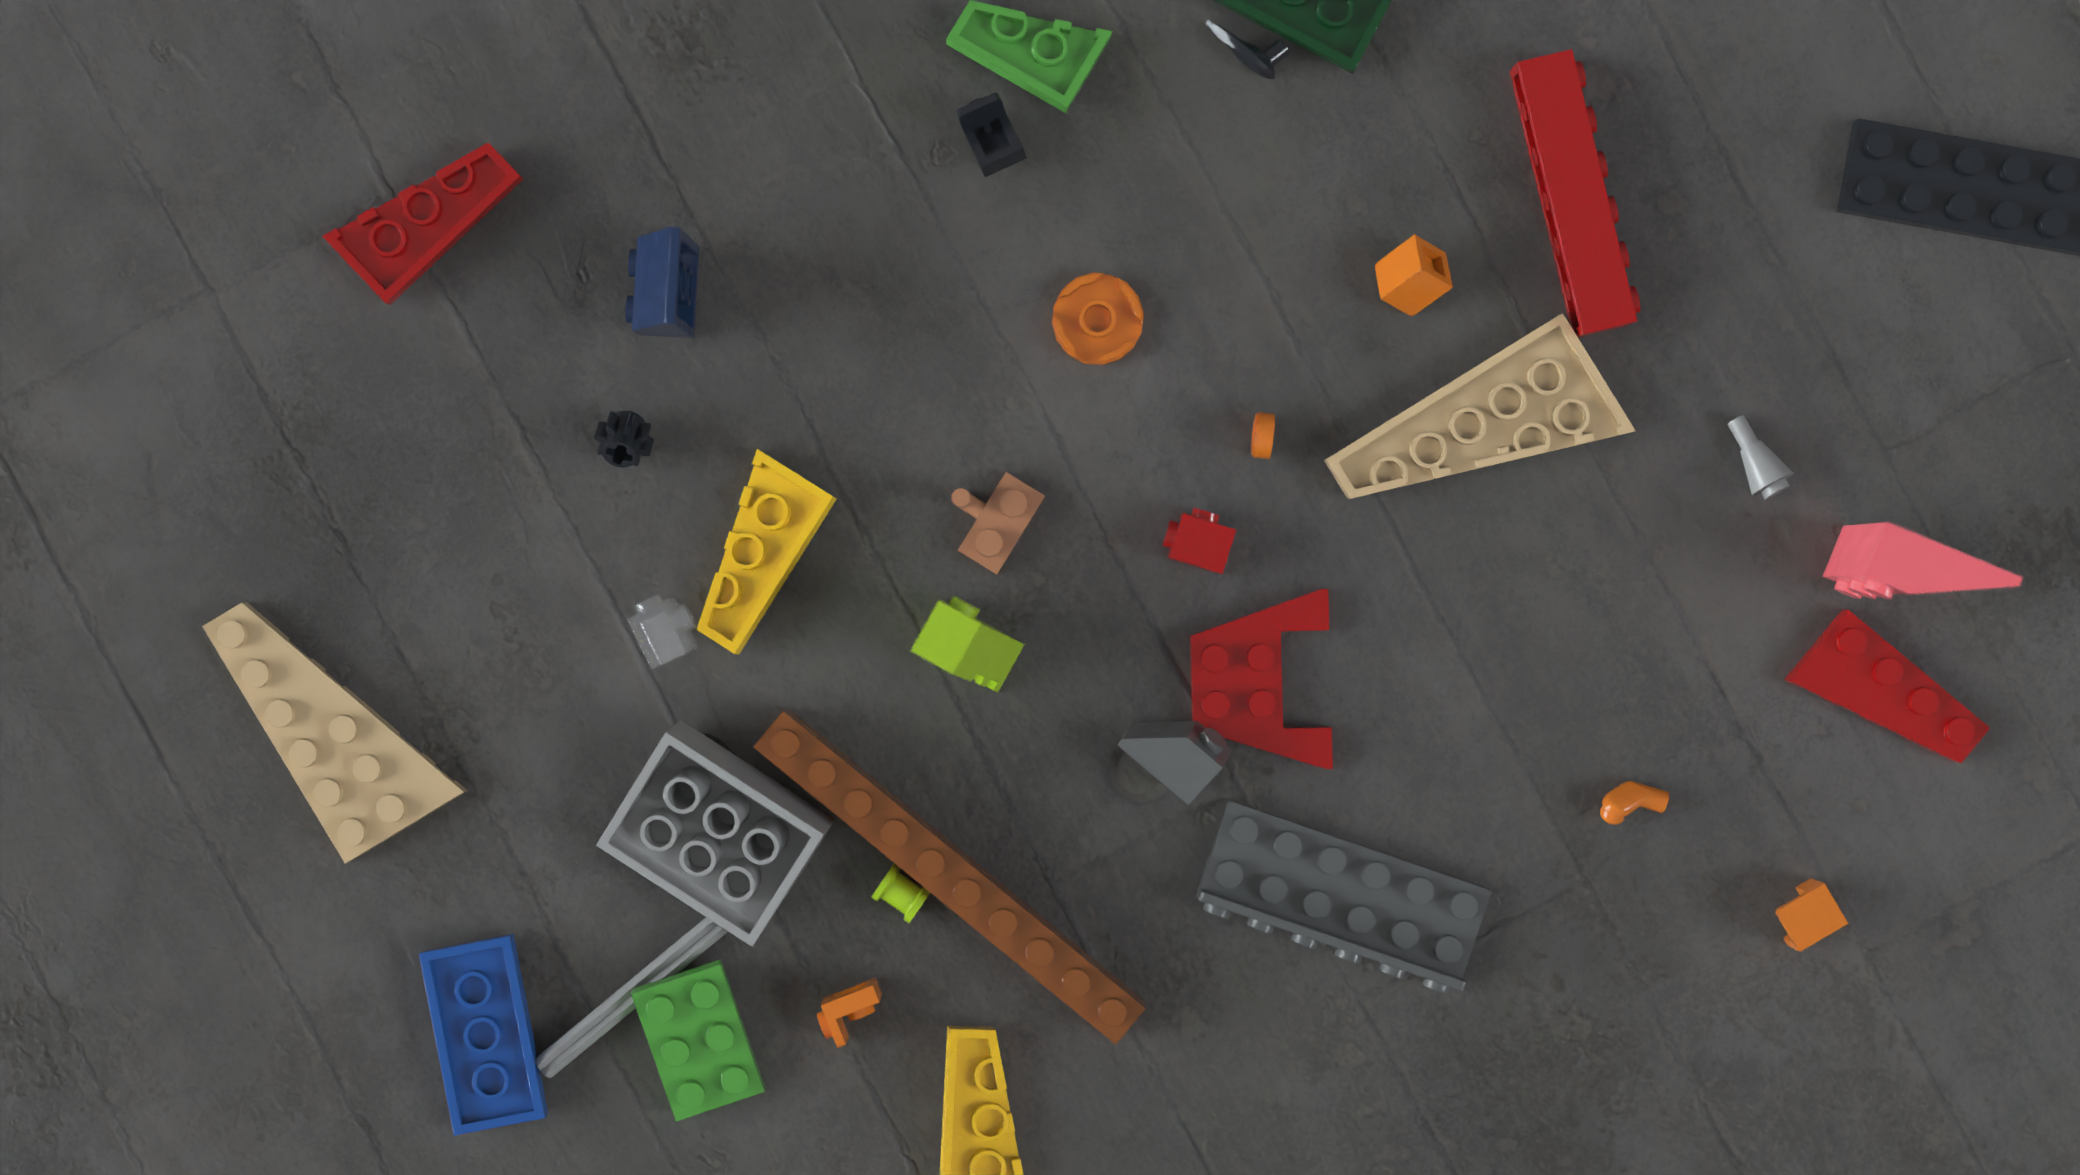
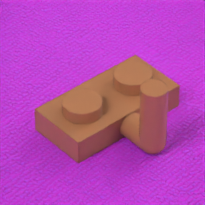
(998, 521)

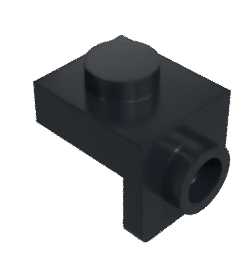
(990, 134)

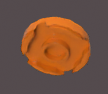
(1097, 319)

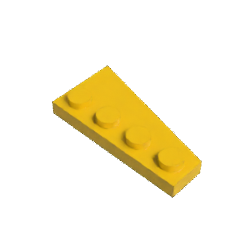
(769, 536)
(976, 1108)

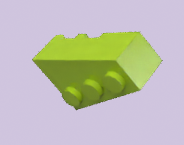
(966, 644)

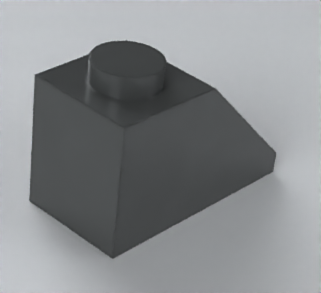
(1177, 754)

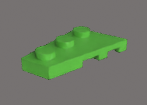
(1029, 51)

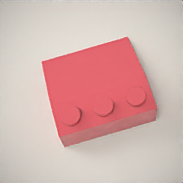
(1892, 560)

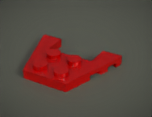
(1240, 679)

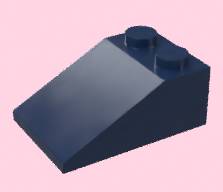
(664, 284)

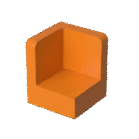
(1413, 275)
(1810, 915)

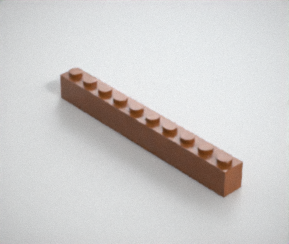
(951, 875)

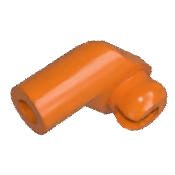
(1629, 797)

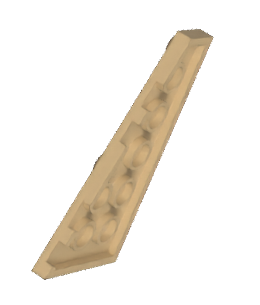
(1510, 407)
(337, 748)

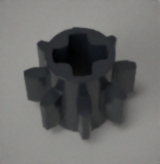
(624, 438)

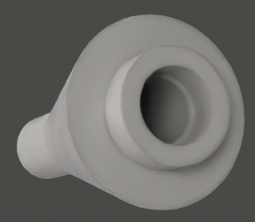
(1762, 467)

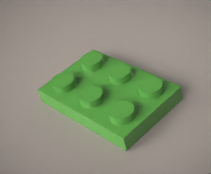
(698, 1040)

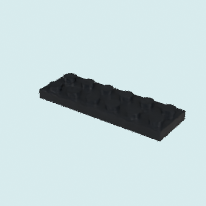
(1962, 186)

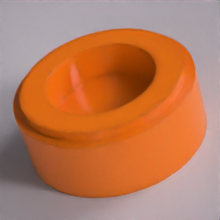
(1262, 435)

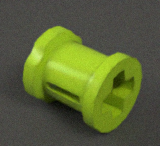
(901, 893)

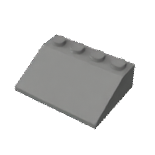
(715, 832)

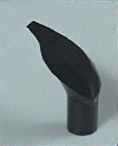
(1258, 61)

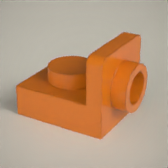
(853, 1001)

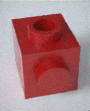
(1199, 541)

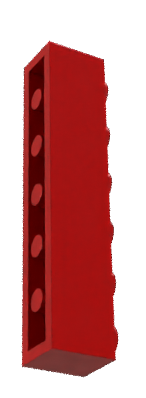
(1574, 193)

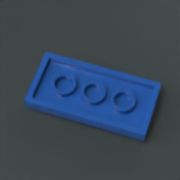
(483, 1034)

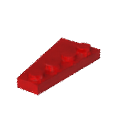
(414, 230)
(1874, 680)

